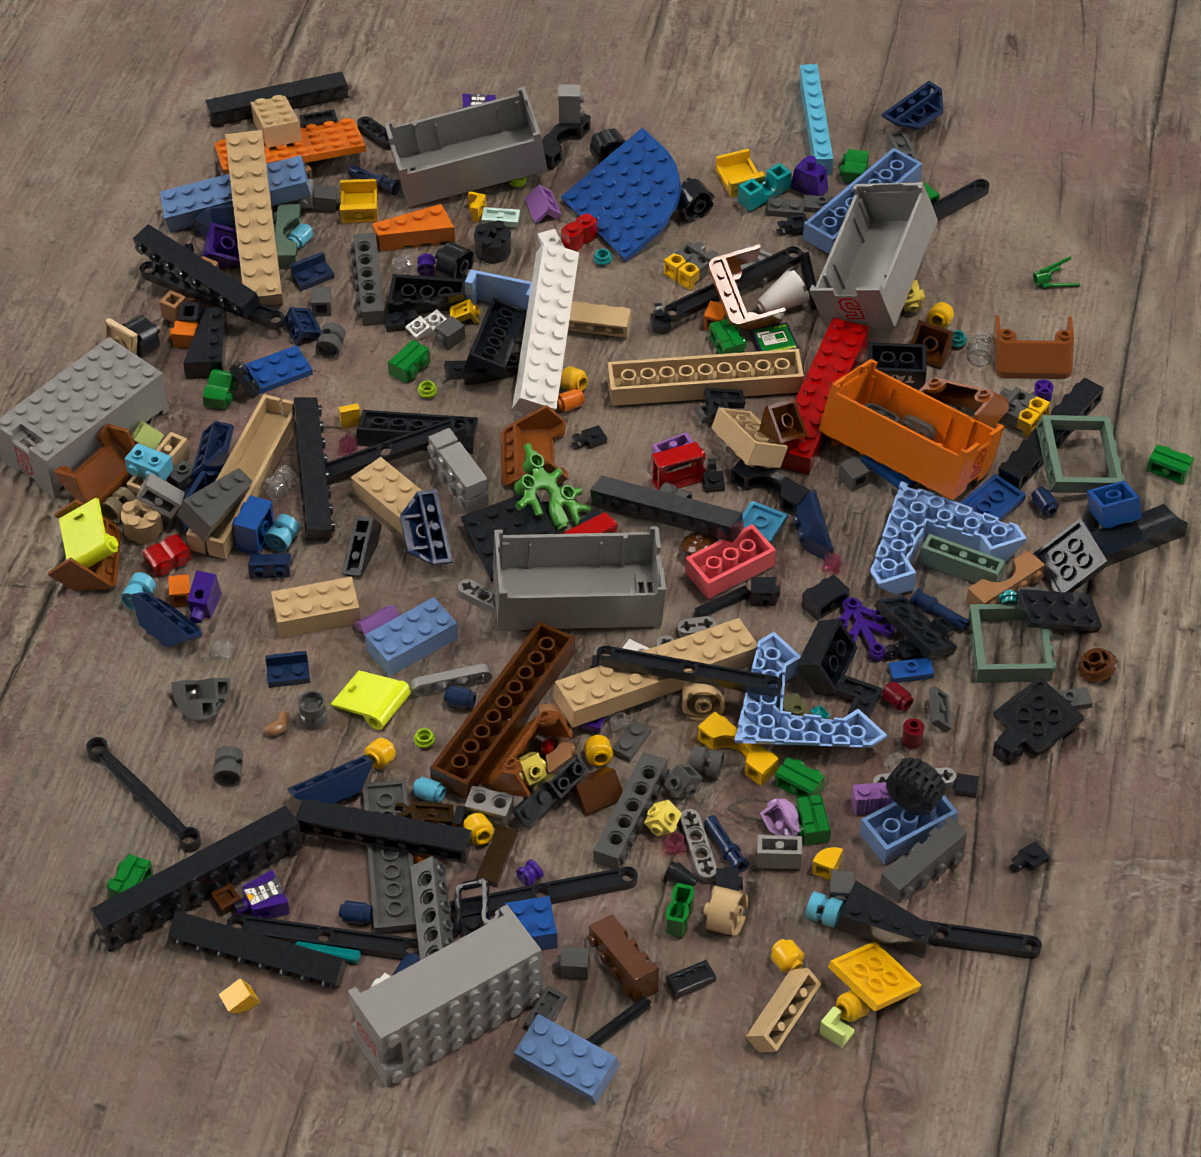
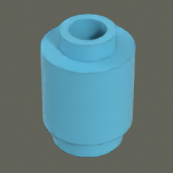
(301, 235)
(429, 790)

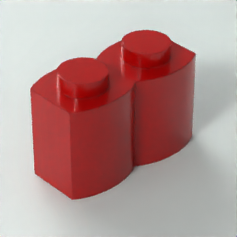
(580, 232)
(166, 555)

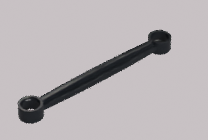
(143, 794)

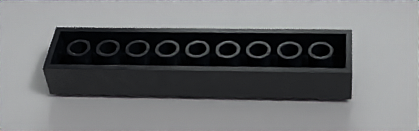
(196, 877)

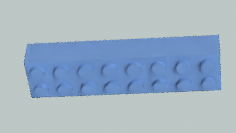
(286, 182)
(825, 224)

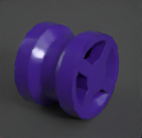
(426, 264)
(1043, 389)
(529, 873)

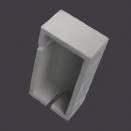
(458, 471)

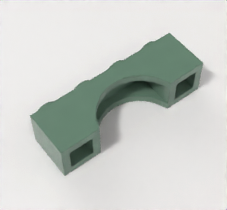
(286, 219)

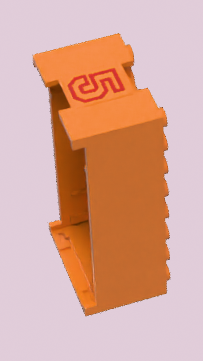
(956, 456)

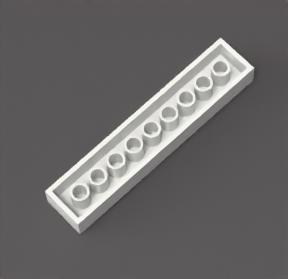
(545, 328)

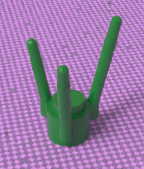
(1043, 276)

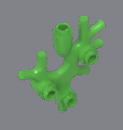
(559, 497)

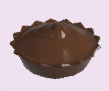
(696, 542)
(1097, 665)

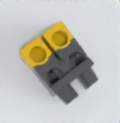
(688, 264)
(1023, 410)

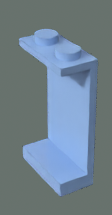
(486, 285)

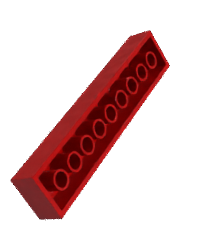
(835, 358)

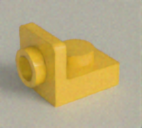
(476, 203)
(465, 310)

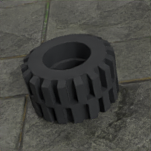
(915, 786)

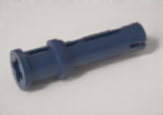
(383, 181)
(932, 605)
(730, 851)

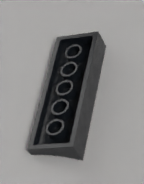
(496, 336)
(382, 426)
(1130, 539)

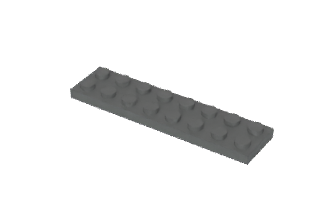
(389, 868)

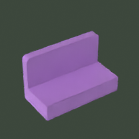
(542, 202)
(376, 619)

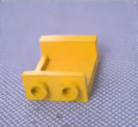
(736, 169)
(359, 201)

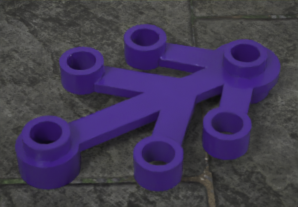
(853, 608)

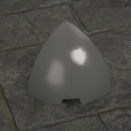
(201, 697)

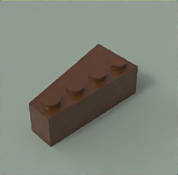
(624, 958)

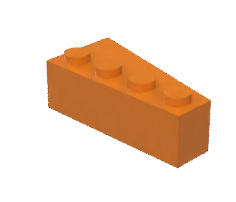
(414, 229)

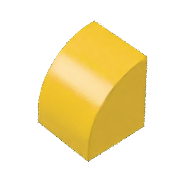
(349, 415)
(826, 861)
(239, 997)

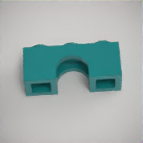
(753, 194)

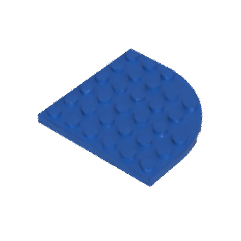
(629, 194)

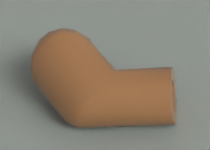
(279, 726)

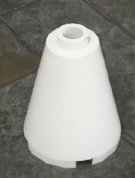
(784, 293)

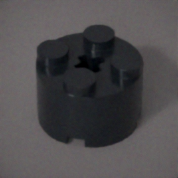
(605, 143)
(694, 199)
(492, 242)
(453, 261)
(147, 333)

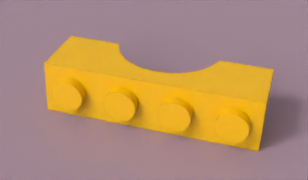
(719, 733)

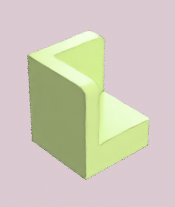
(147, 435)
(834, 1029)

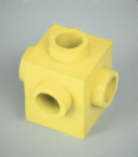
(914, 298)
(533, 768)
(662, 818)

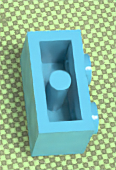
(145, 460)

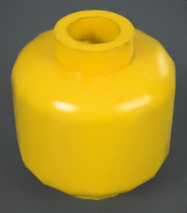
(940, 314)
(573, 379)
(598, 750)
(380, 752)
(481, 828)
(787, 955)
(851, 1006)

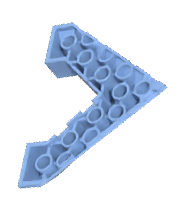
(923, 513)
(766, 722)

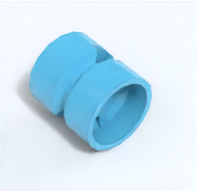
(282, 533)
(138, 583)
(831, 913)

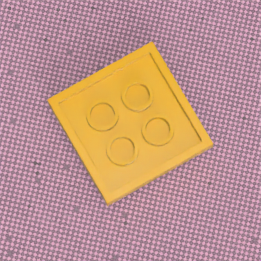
(874, 976)

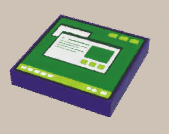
(774, 337)

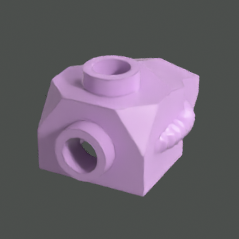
(781, 818)

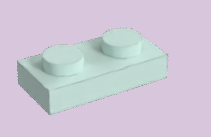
(508, 216)

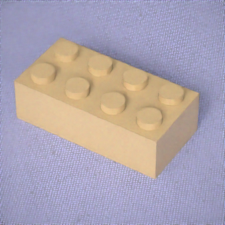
(276, 121)
(741, 433)
(384, 490)
(315, 607)

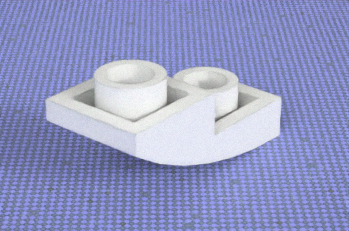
(425, 327)

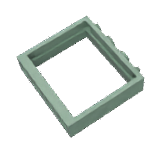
(1056, 481)
(1006, 672)

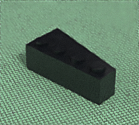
(424, 293)
(208, 345)
(884, 922)

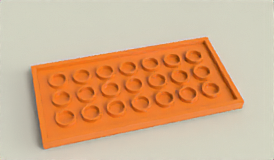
(317, 144)

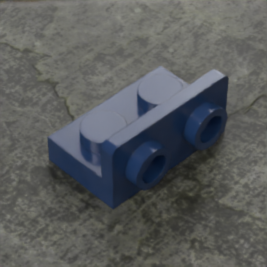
(311, 271)
(301, 324)
(270, 565)
(287, 669)

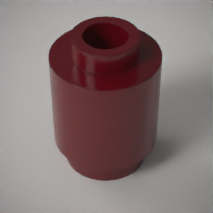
(897, 696)
(912, 733)

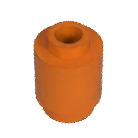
(570, 400)

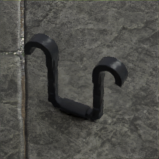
(468, 885)

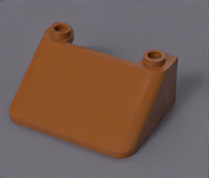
(539, 430)
(103, 470)
(505, 772)

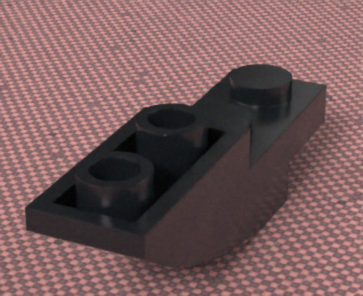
(455, 371)
(550, 789)

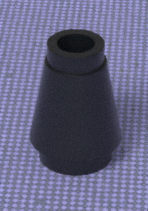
(678, 873)

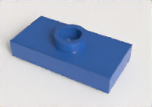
(911, 670)

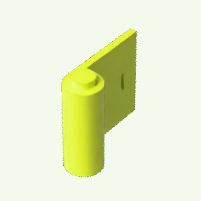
(86, 536)
(372, 697)

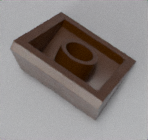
(937, 340)
(782, 422)
(597, 790)

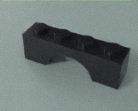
(561, 133)
(753, 477)

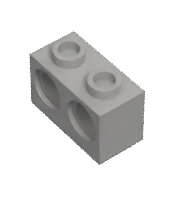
(492, 804)

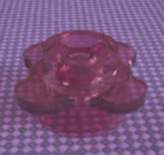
(348, 444)
(832, 562)
(674, 837)

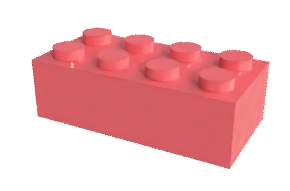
(730, 563)

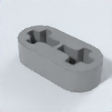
(694, 625)

